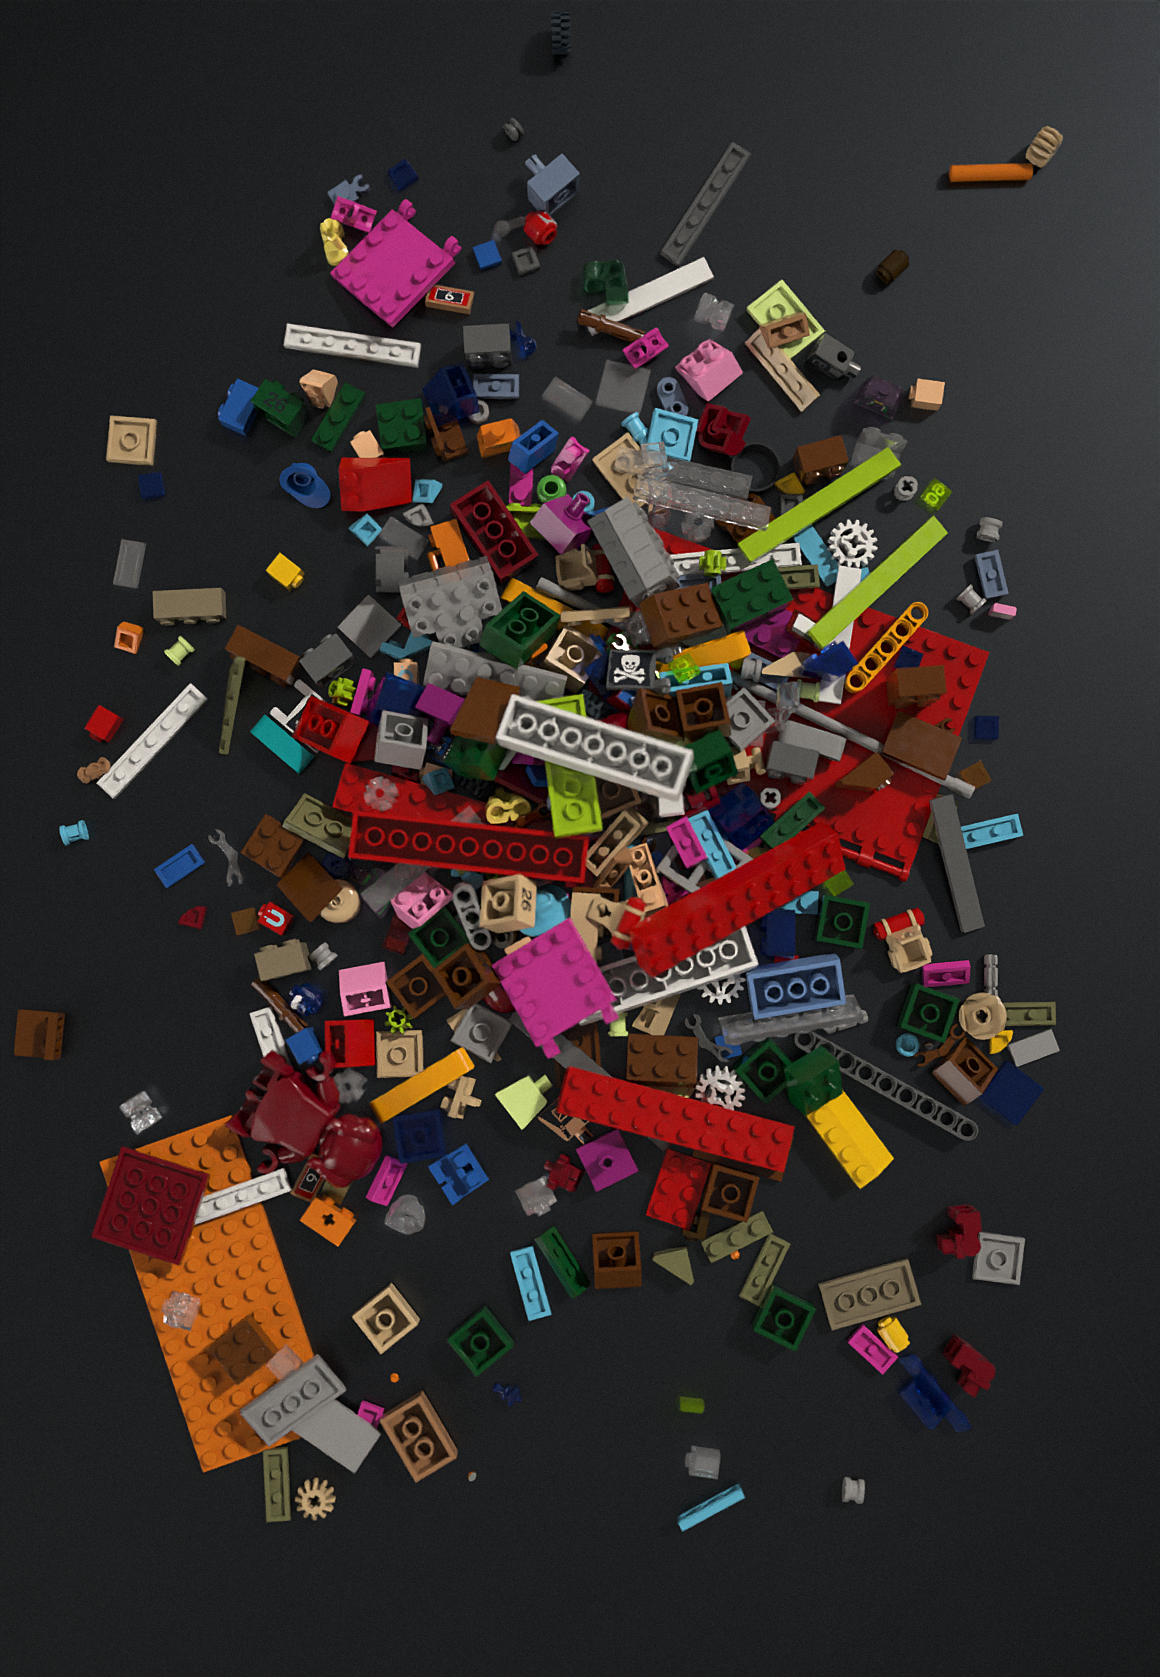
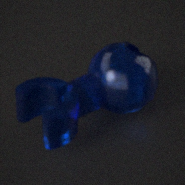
(526, 343)

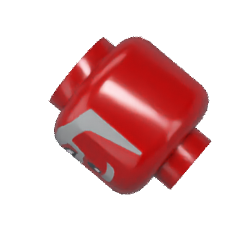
(540, 227)

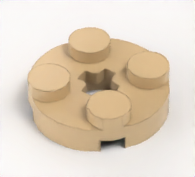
(976, 1027)

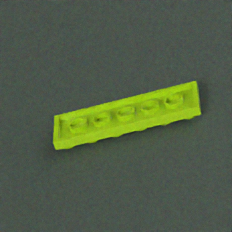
(570, 791)

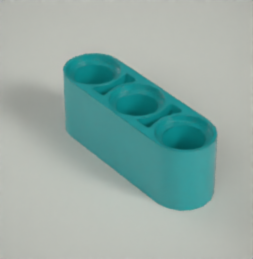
(282, 744)

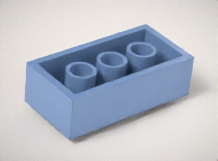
(817, 986)

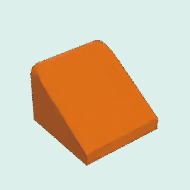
(128, 637)

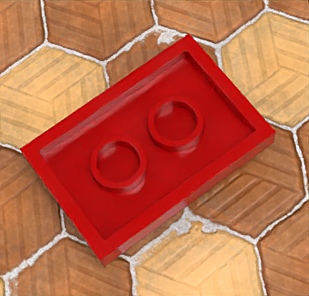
(678, 1188)

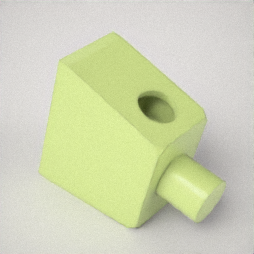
(524, 1098)

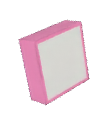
(1002, 611)

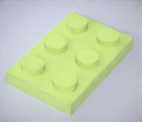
(780, 302)

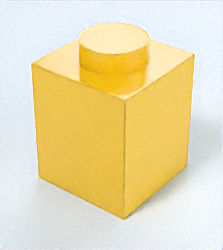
(285, 572)

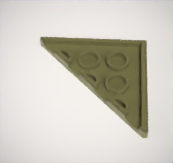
(232, 694)

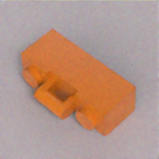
(448, 543)

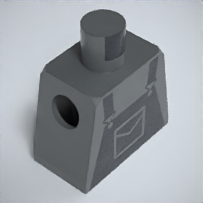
(832, 358)

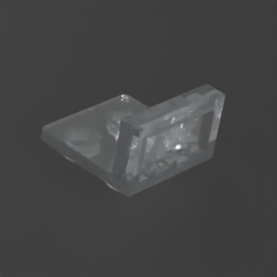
(872, 442)

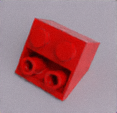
(351, 1042)

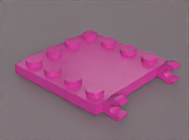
(394, 265)
(555, 984)

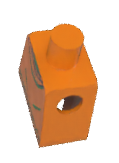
(497, 437)

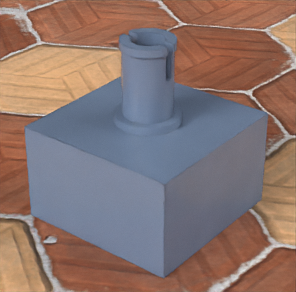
(552, 184)

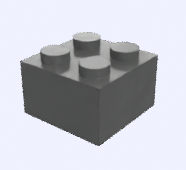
(487, 345)
(327, 660)
(791, 762)

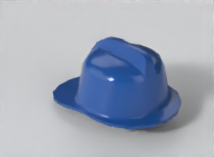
(305, 485)

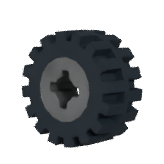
(595, 707)

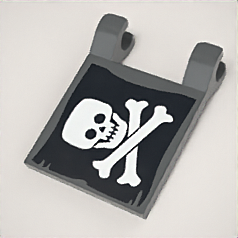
(637, 670)

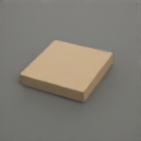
(131, 440)
(399, 1053)

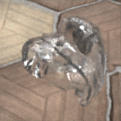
(396, 1214)

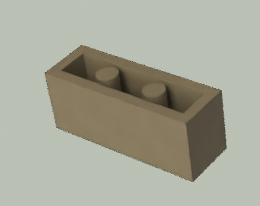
(189, 605)

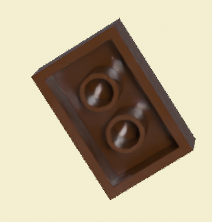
(680, 614)
(264, 657)
(915, 686)
(662, 1060)

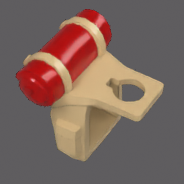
(585, 568)
(622, 917)
(905, 940)

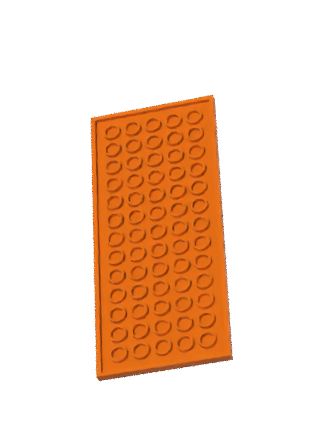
(234, 1273)

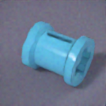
(74, 832)

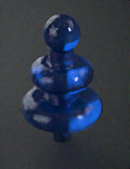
(506, 1393)

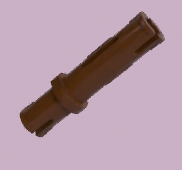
(601, 323)
(279, 1005)

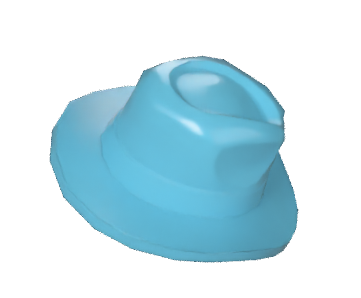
(551, 909)

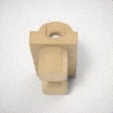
(457, 1106)

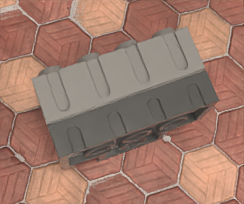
(634, 551)
(451, 602)

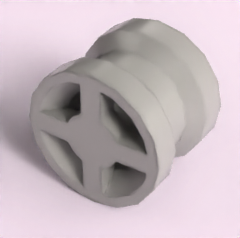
(989, 529)
(750, 669)
(323, 956)
(853, 1490)

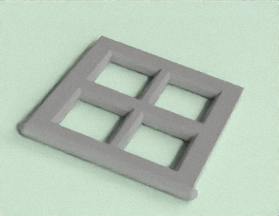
(690, 883)

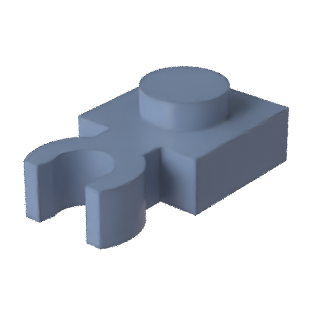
(349, 191)

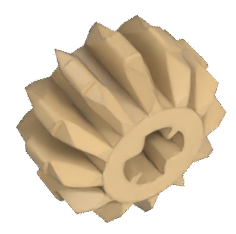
(1044, 146)
(322, 1504)

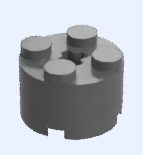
(390, 567)

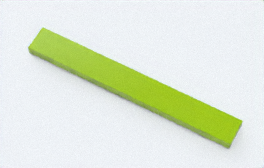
(819, 505)
(876, 582)

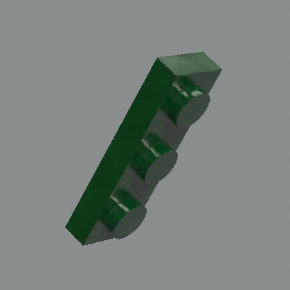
(338, 417)
(792, 821)
(562, 1262)

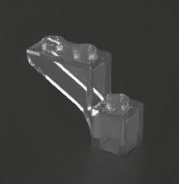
(656, 466)

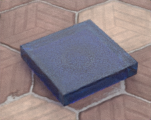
(1011, 1092)

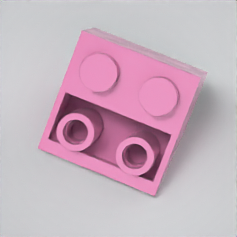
(709, 369)
(420, 900)
(364, 989)

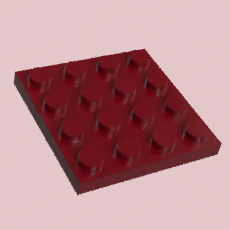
(151, 1205)

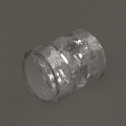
(713, 312)
(132, 1110)

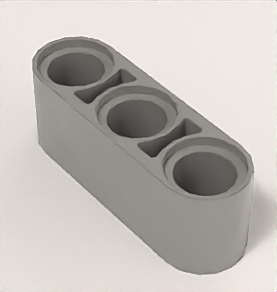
(828, 744)
(468, 905)

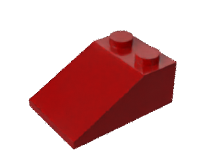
(374, 483)
(330, 729)

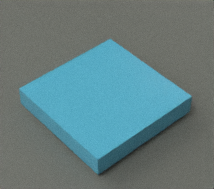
(676, 432)

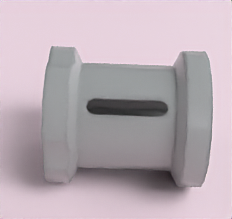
(904, 482)
(971, 599)
(776, 799)

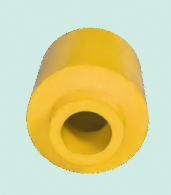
(893, 1334)

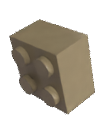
(283, 961)

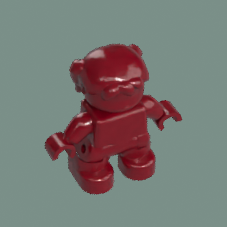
(303, 1119)

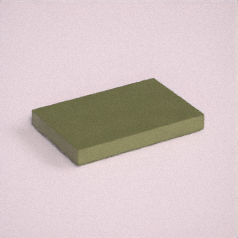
(320, 825)

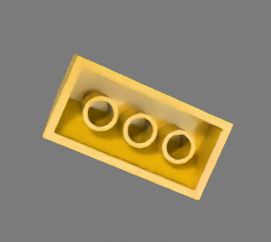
(851, 1139)

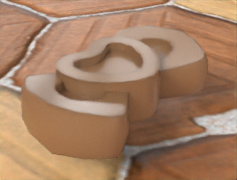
(94, 770)

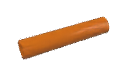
(991, 172)

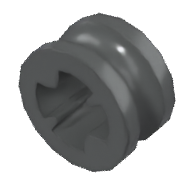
(513, 129)

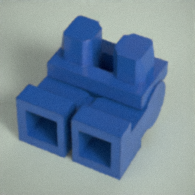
(458, 1173)

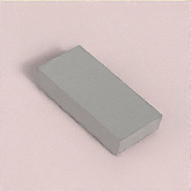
(1033, 1047)

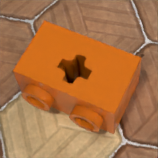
(316, 1219)

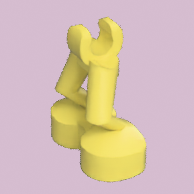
(334, 247)
(505, 805)

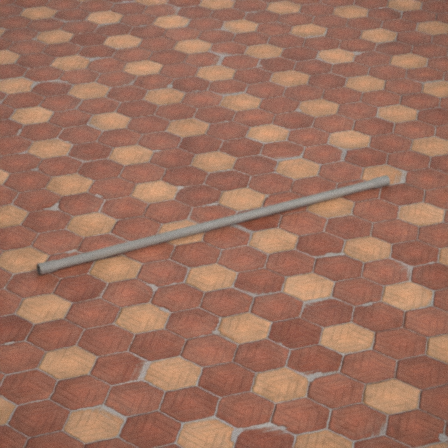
(954, 784)

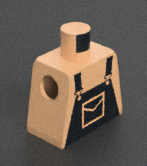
(565, 1125)

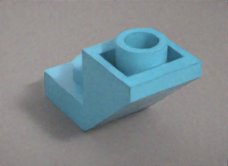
(413, 647)

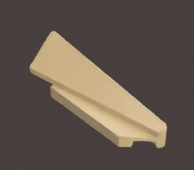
(656, 1016)

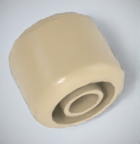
(346, 908)

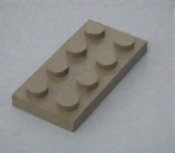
(869, 1294)

